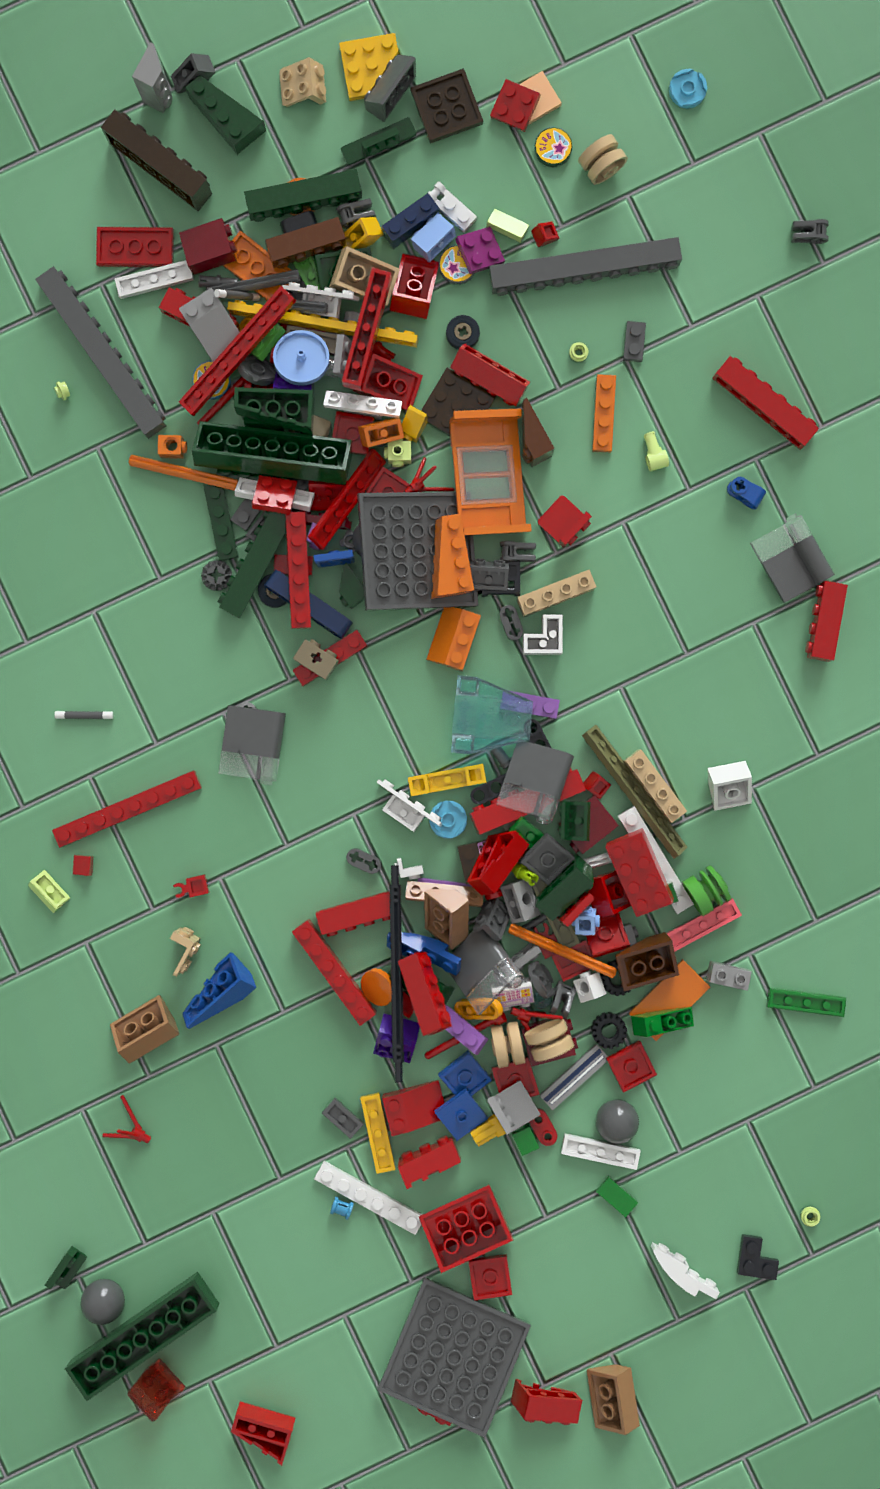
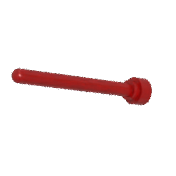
(453, 1041)

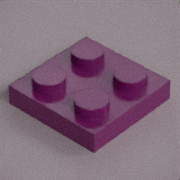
(479, 250)

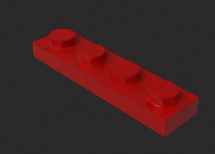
(343, 649)

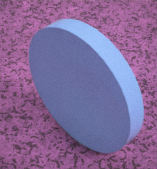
(301, 357)

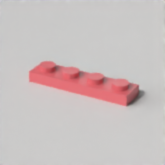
(704, 925)

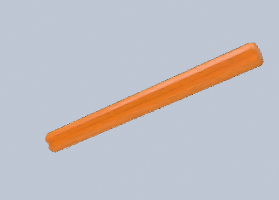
(183, 472)
(562, 950)

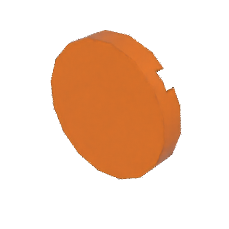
(377, 987)

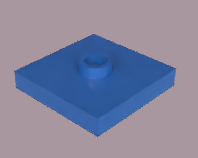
(334, 558)
(465, 1073)
(461, 1114)

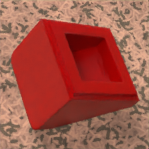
(544, 233)
(596, 785)
(83, 865)

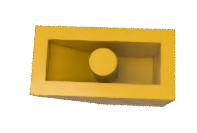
(363, 233)
(413, 424)

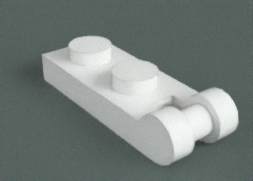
(453, 208)

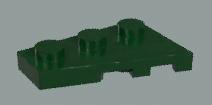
(326, 265)

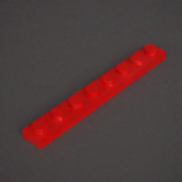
(237, 351)
(127, 809)

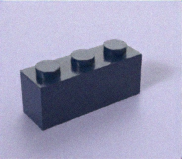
(409, 220)

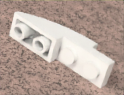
(677, 1269)

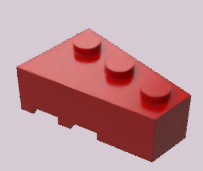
(496, 861)
(428, 1160)
(546, 1405)
(264, 1429)

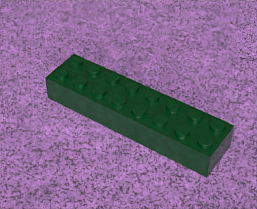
(272, 452)
(142, 1336)

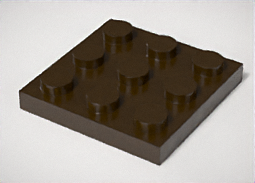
(446, 105)
(451, 395)

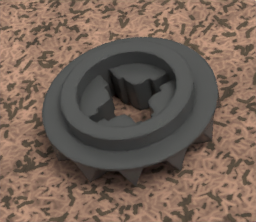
(210, 568)

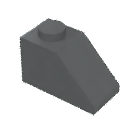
(190, 69)

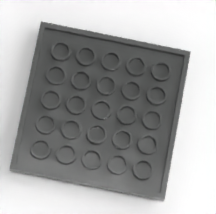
(400, 549)
(454, 1357)

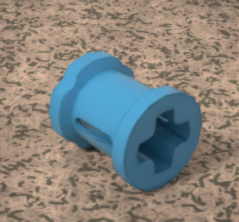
(341, 1208)

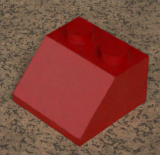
(608, 894)

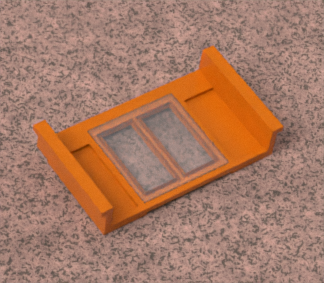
(488, 471)

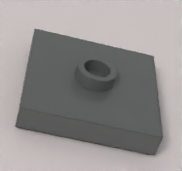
(547, 858)

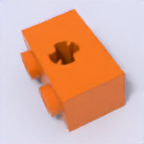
(381, 432)

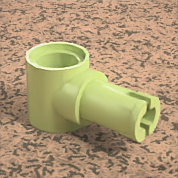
(656, 456)

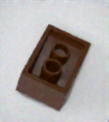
(535, 440)
(647, 962)

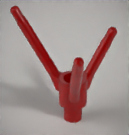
(417, 483)
(524, 1016)
(136, 1133)

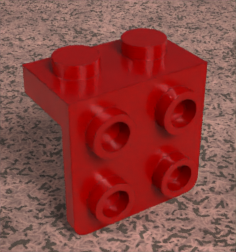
(564, 521)

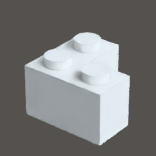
(548, 642)

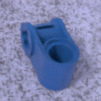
(749, 493)

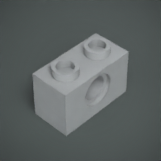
(520, 901)
(728, 975)

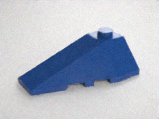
(225, 988)

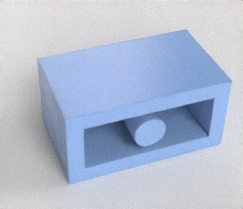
(433, 237)

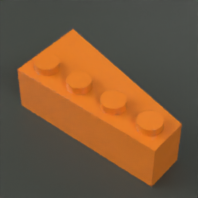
(451, 560)

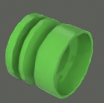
(706, 890)

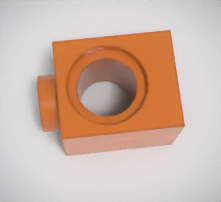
(163, 446)

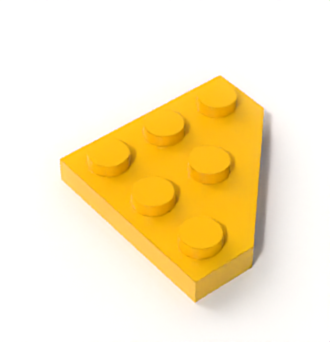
(365, 61)

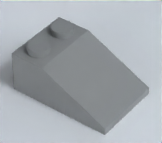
(210, 323)

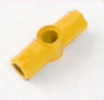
(487, 1131)

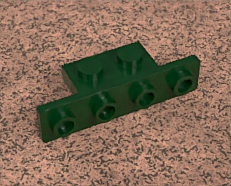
(378, 141)

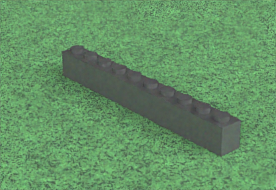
(585, 265)
(100, 352)

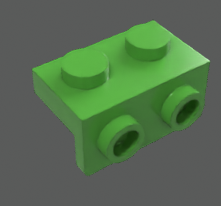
(268, 342)

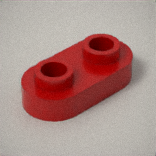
(543, 1127)

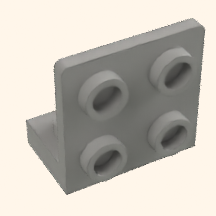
(513, 1107)

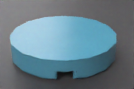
(687, 88)
(452, 817)

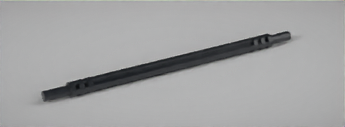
(396, 974)

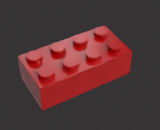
(639, 872)

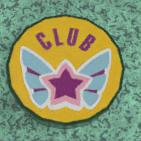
(553, 147)

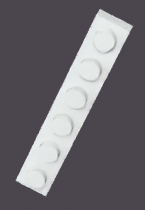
(632, 821)
(368, 1197)

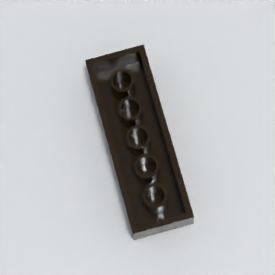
(156, 159)

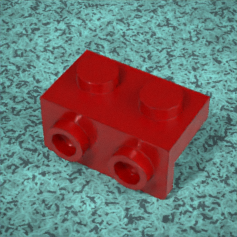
(323, 494)

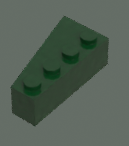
(228, 117)
(278, 407)

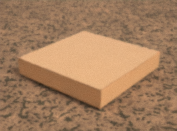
(548, 100)

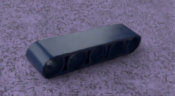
(319, 610)

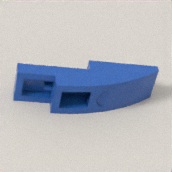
(435, 950)

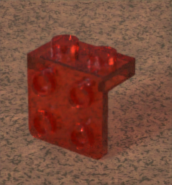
(155, 1389)

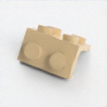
(302, 82)
(186, 938)

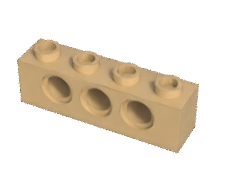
(556, 593)
(655, 786)

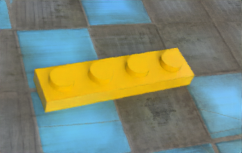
(378, 1133)

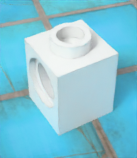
(589, 986)

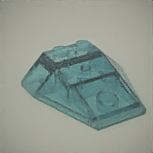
(488, 716)

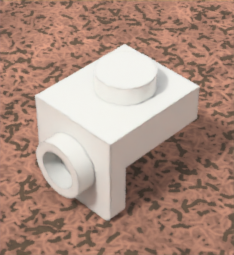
(411, 872)

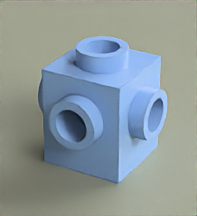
(587, 922)

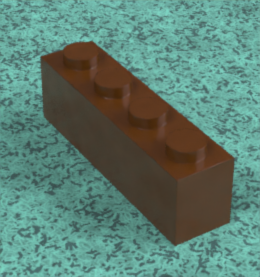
(306, 242)

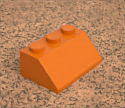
(453, 637)

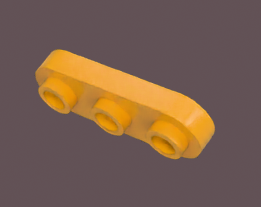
(467, 1011)

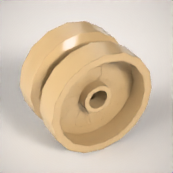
(602, 159)
(549, 1040)
(507, 1044)

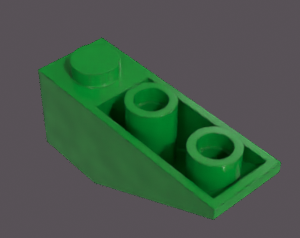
(662, 1021)

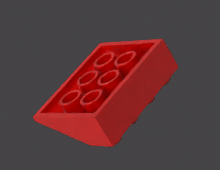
(466, 1228)

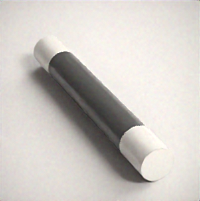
(236, 295)
(84, 715)

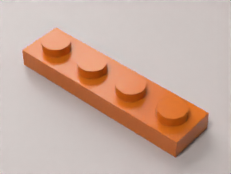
(604, 413)

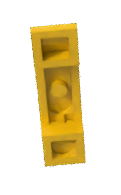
(447, 779)

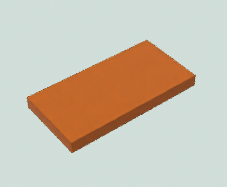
(252, 263)
(673, 993)

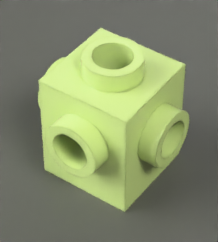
(403, 457)

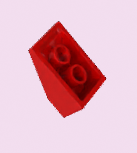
(414, 286)
(391, 381)
(412, 1107)

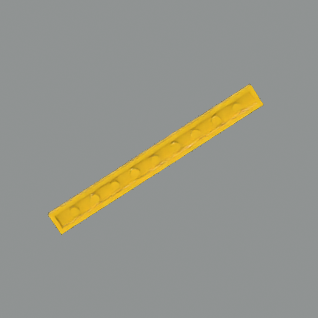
(331, 324)

